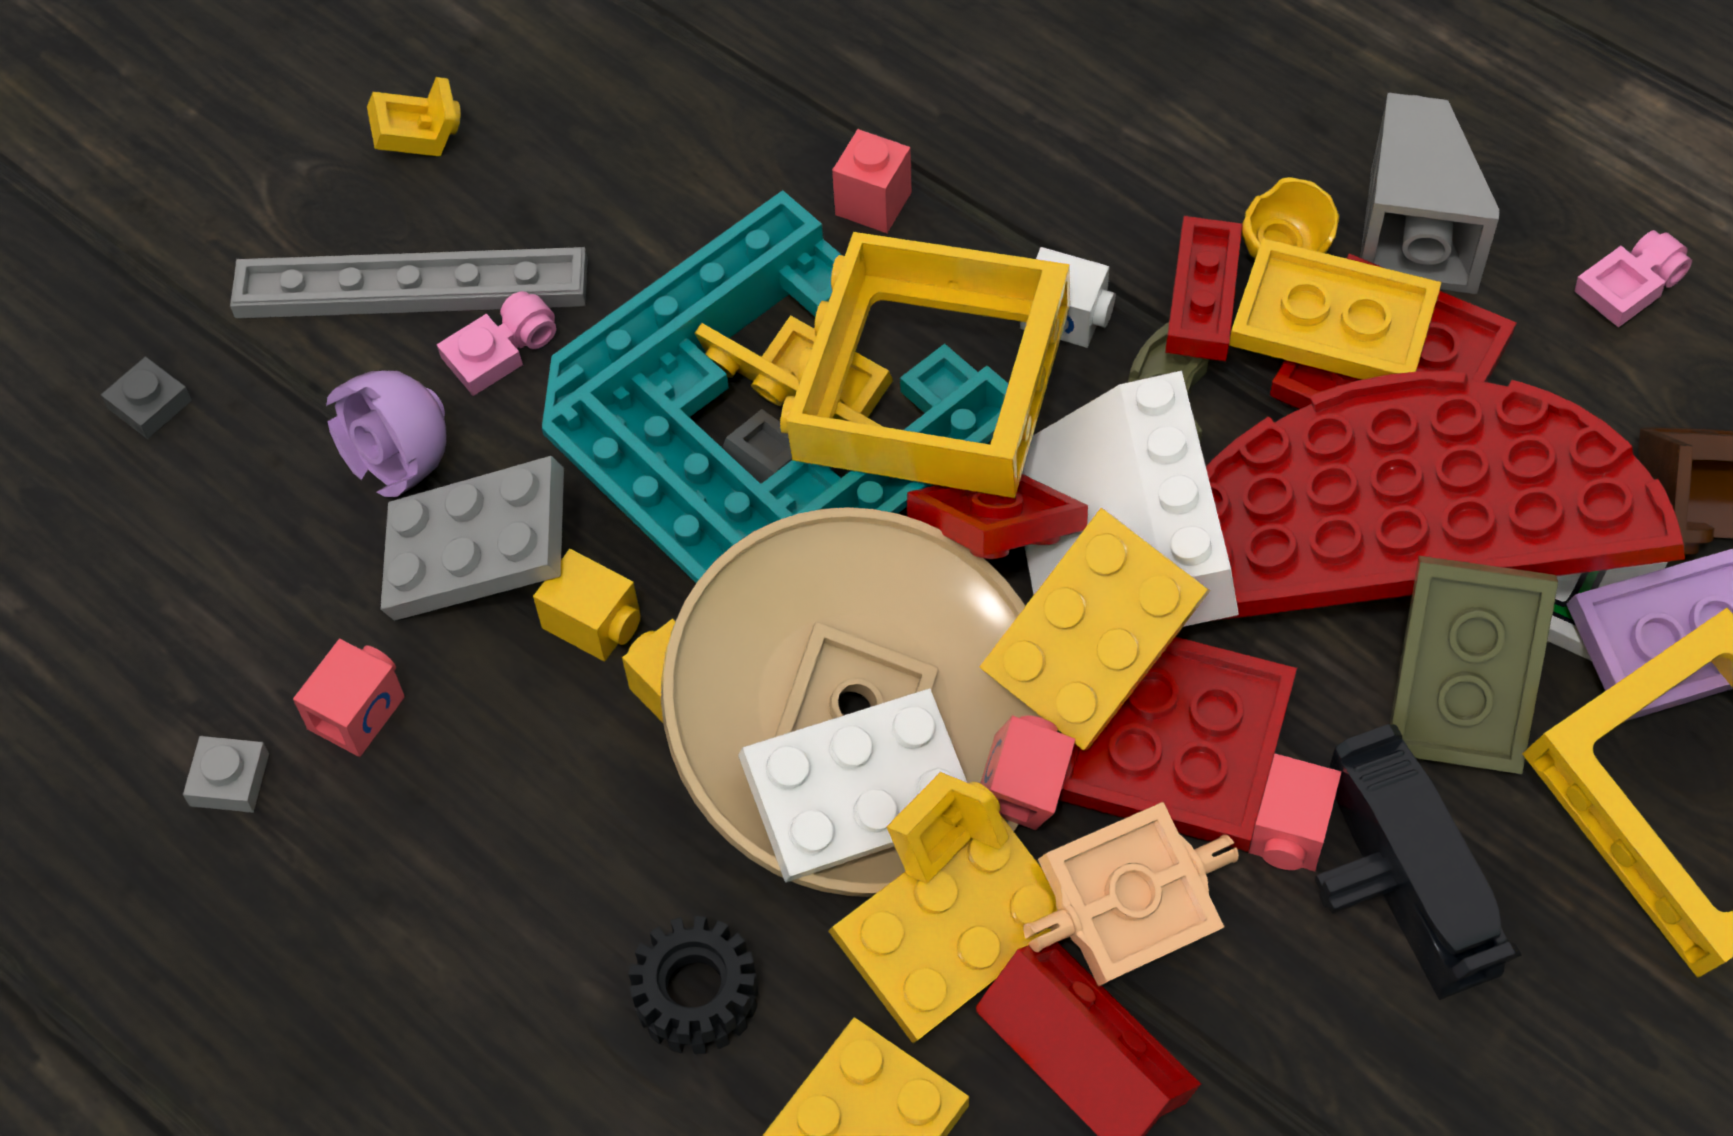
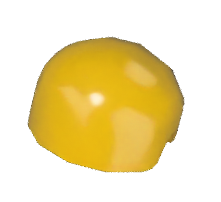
(1292, 214)

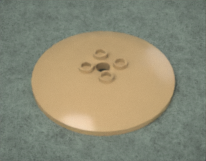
(819, 613)

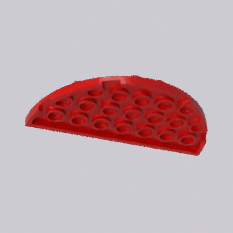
(1434, 468)

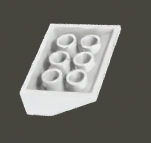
(1145, 466)

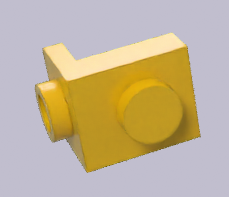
(412, 122)
(942, 822)

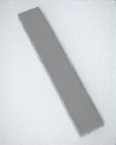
(406, 282)

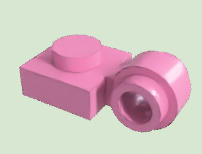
(1631, 281)
(489, 352)

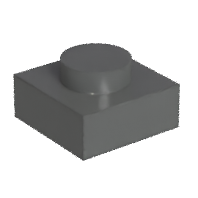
(146, 397)
(759, 446)

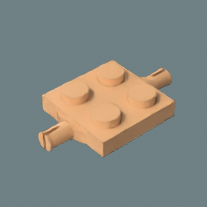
(1130, 893)

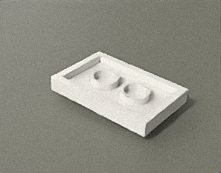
(844, 780)

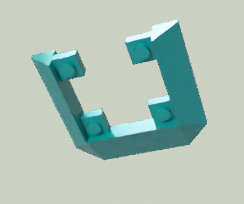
(635, 378)

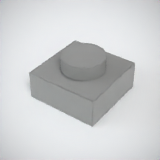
(226, 774)

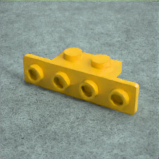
(777, 370)

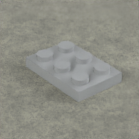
(473, 538)

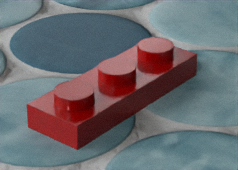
(1204, 288)

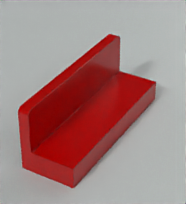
(1084, 1043)

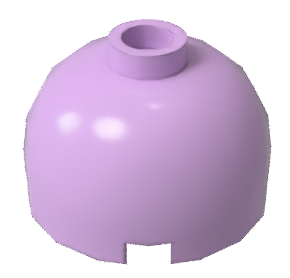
(388, 428)

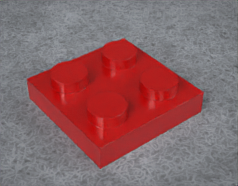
(998, 523)

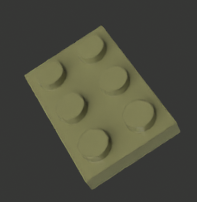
(1472, 662)

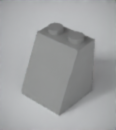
(1428, 197)

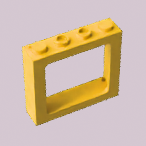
(940, 279)
(1610, 820)

